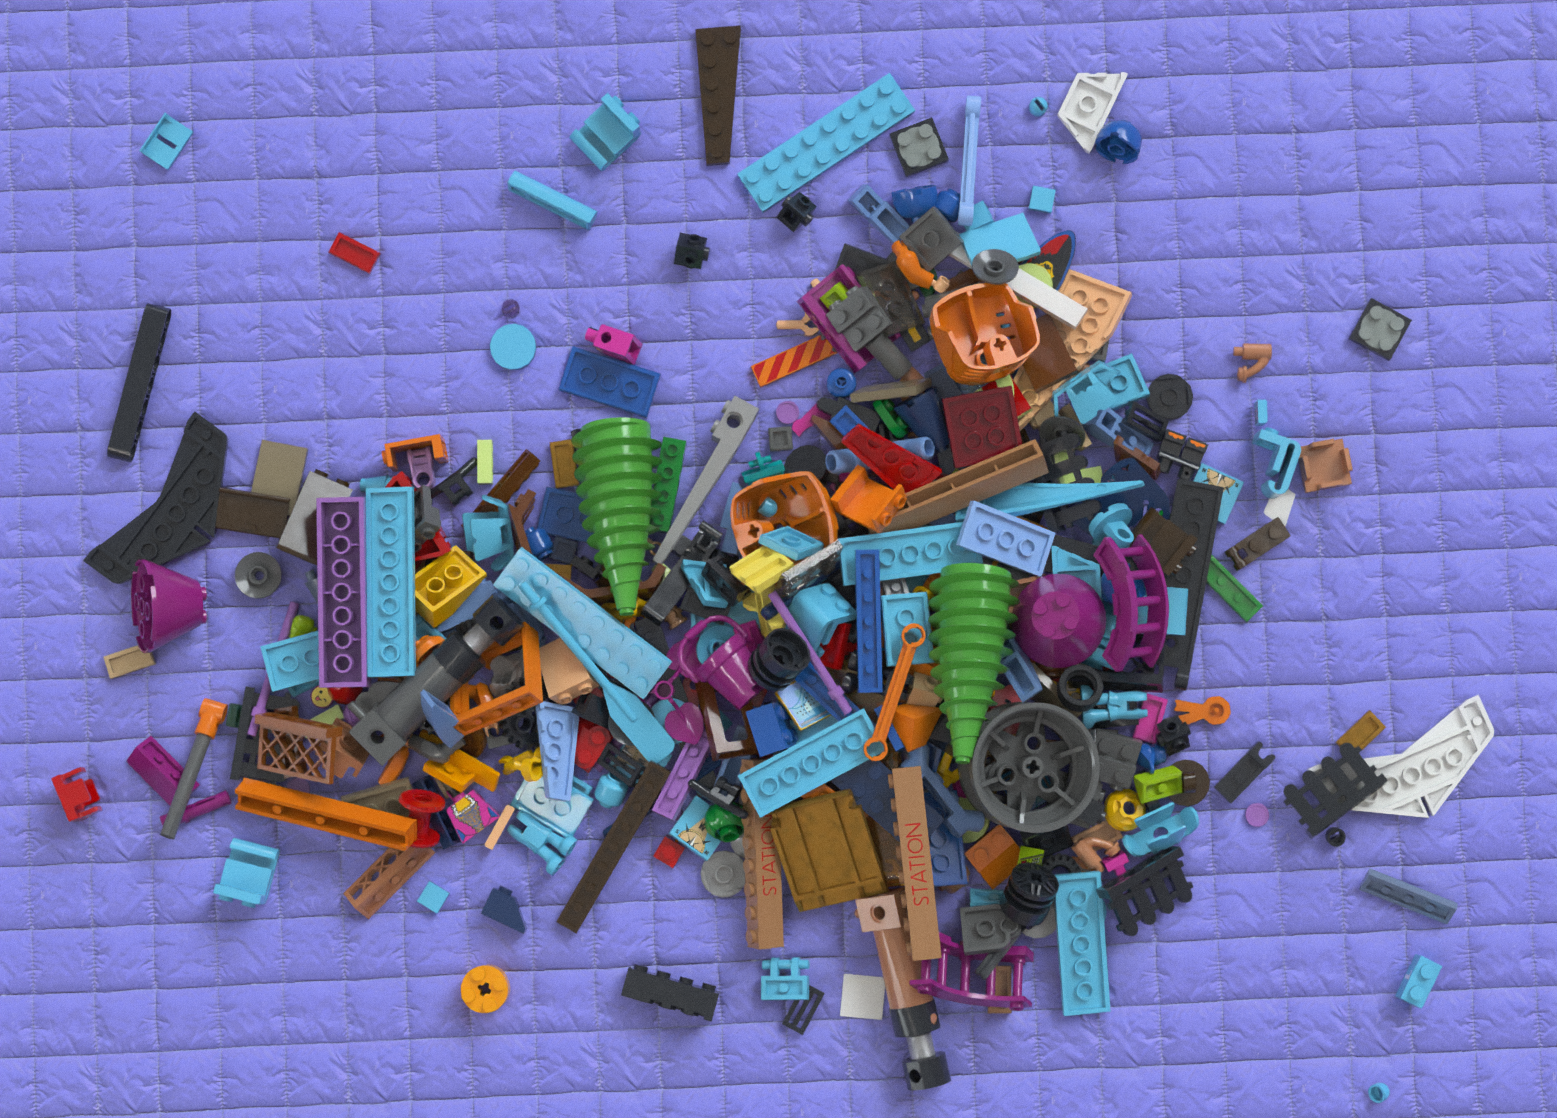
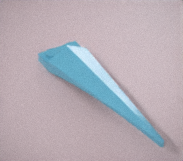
(1041, 496)

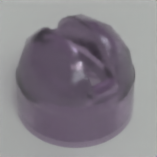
(513, 312)

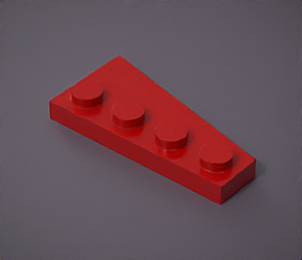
(890, 460)

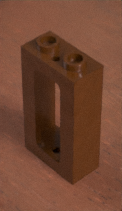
(719, 746)

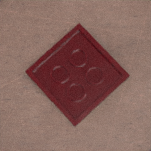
(981, 425)

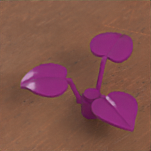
(685, 722)

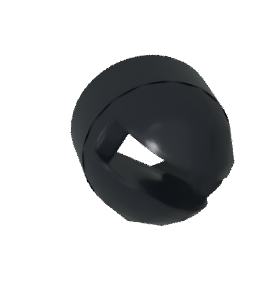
(1336, 840)

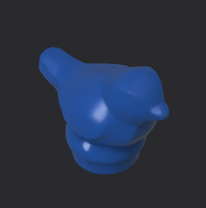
(1151, 756)

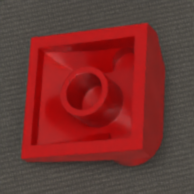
(590, 743)

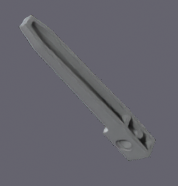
(728, 442)

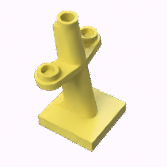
(760, 573)

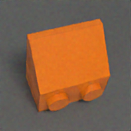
(994, 856)

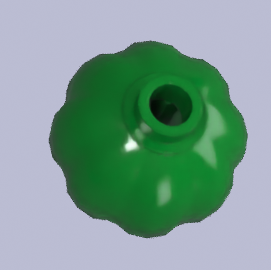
(729, 825)

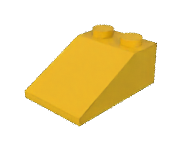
(446, 585)

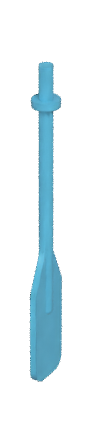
(622, 704)

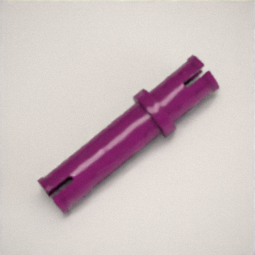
(203, 806)

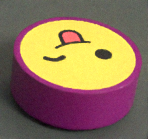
(321, 698)

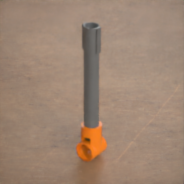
(211, 715)

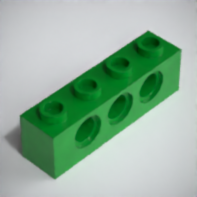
(672, 458)

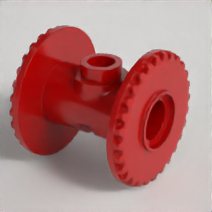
(421, 805)

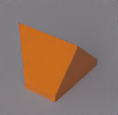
(915, 724)

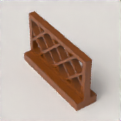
(304, 728)

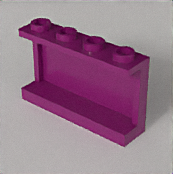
(817, 313)

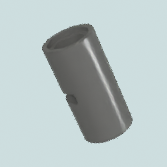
(890, 356)

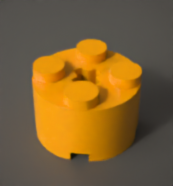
(498, 984)

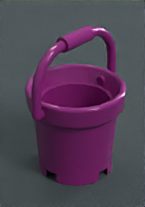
(726, 667)

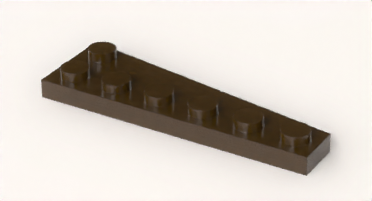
(718, 75)

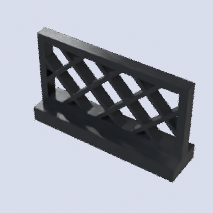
(1129, 680)

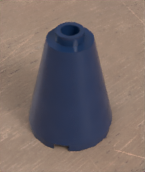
(926, 417)

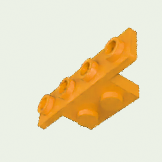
(460, 769)

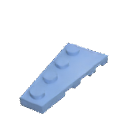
(557, 747)

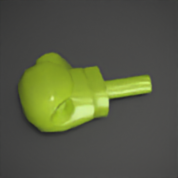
(302, 625)

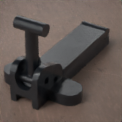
(676, 582)

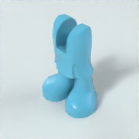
(1116, 706)
(536, 838)

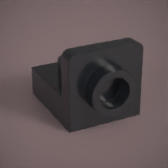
(585, 565)

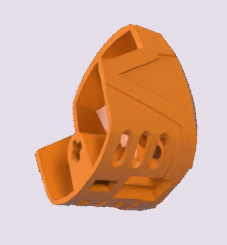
(967, 327)
(806, 511)

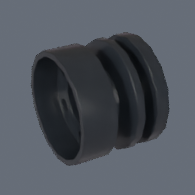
(779, 659)
(1029, 894)

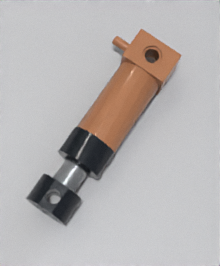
(911, 1013)

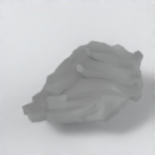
(506, 670)

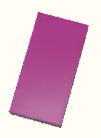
(1147, 726)

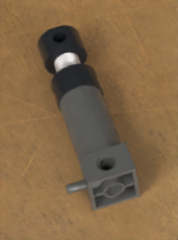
(440, 674)

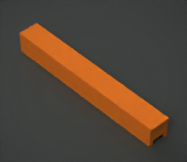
(326, 814)

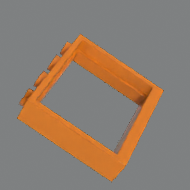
(509, 703)

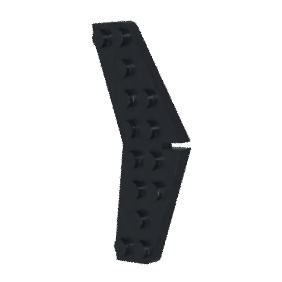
(186, 501)

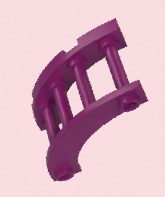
(1126, 602)
(1016, 955)

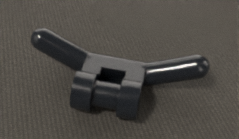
(456, 477)
(719, 799)

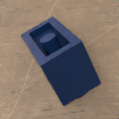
(504, 909)

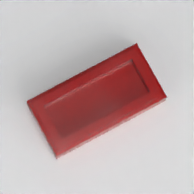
(354, 253)

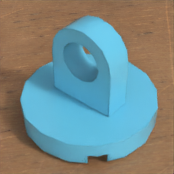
(1113, 525)

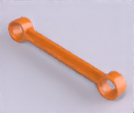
(894, 692)

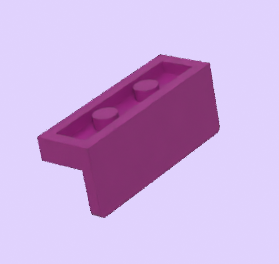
(157, 768)

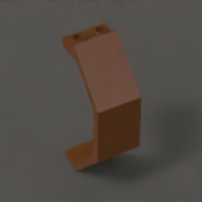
(519, 515)

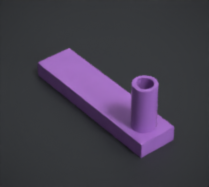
(676, 787)

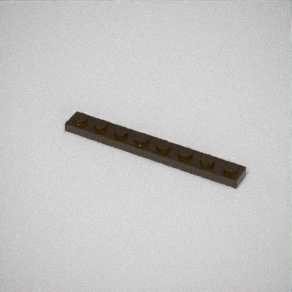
(613, 846)

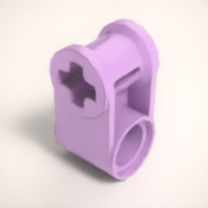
(421, 464)

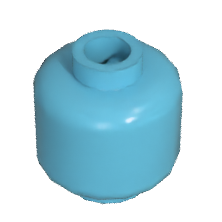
(610, 791)

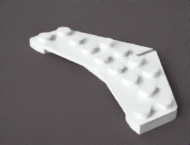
(1428, 766)

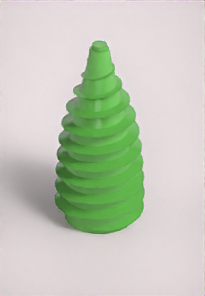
(618, 496)
(969, 641)

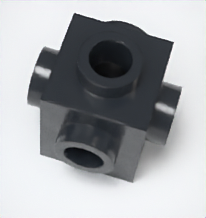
(796, 211)
(691, 251)
(1173, 735)

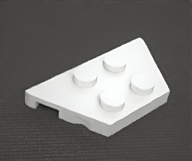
(1089, 105)

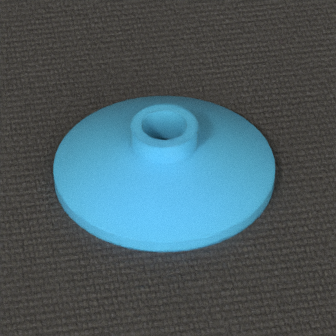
(714, 634)

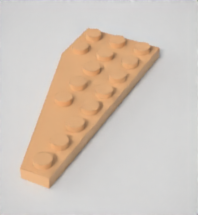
(1105, 309)

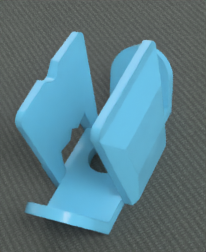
(1087, 392)
(487, 531)
(1177, 827)

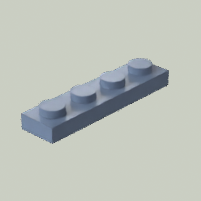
(1408, 896)

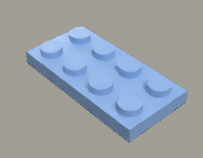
(1005, 538)

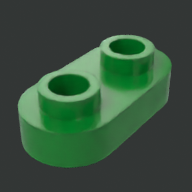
(895, 423)

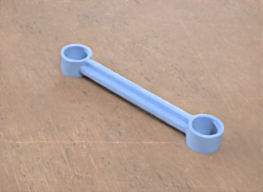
(966, 204)

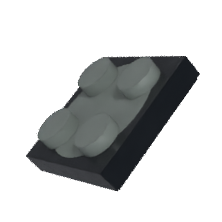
(919, 147)
(1380, 329)

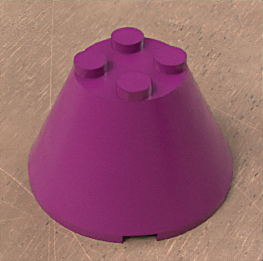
(164, 605)
(1059, 620)

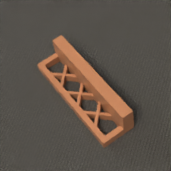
(390, 878)

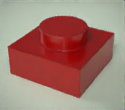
(669, 852)

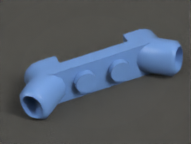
(845, 461)
(958, 819)

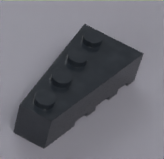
(670, 992)

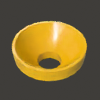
(1115, 814)

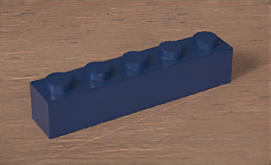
(439, 820)

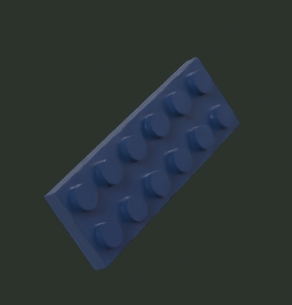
(871, 790)

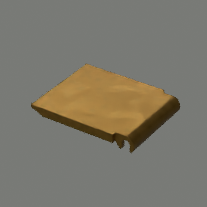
(827, 850)

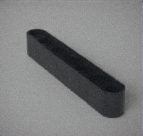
(139, 382)

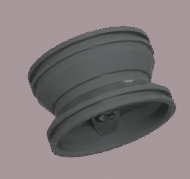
(1047, 758)

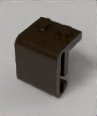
(1166, 540)

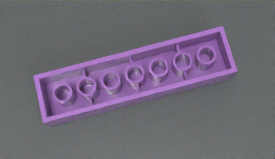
(342, 592)

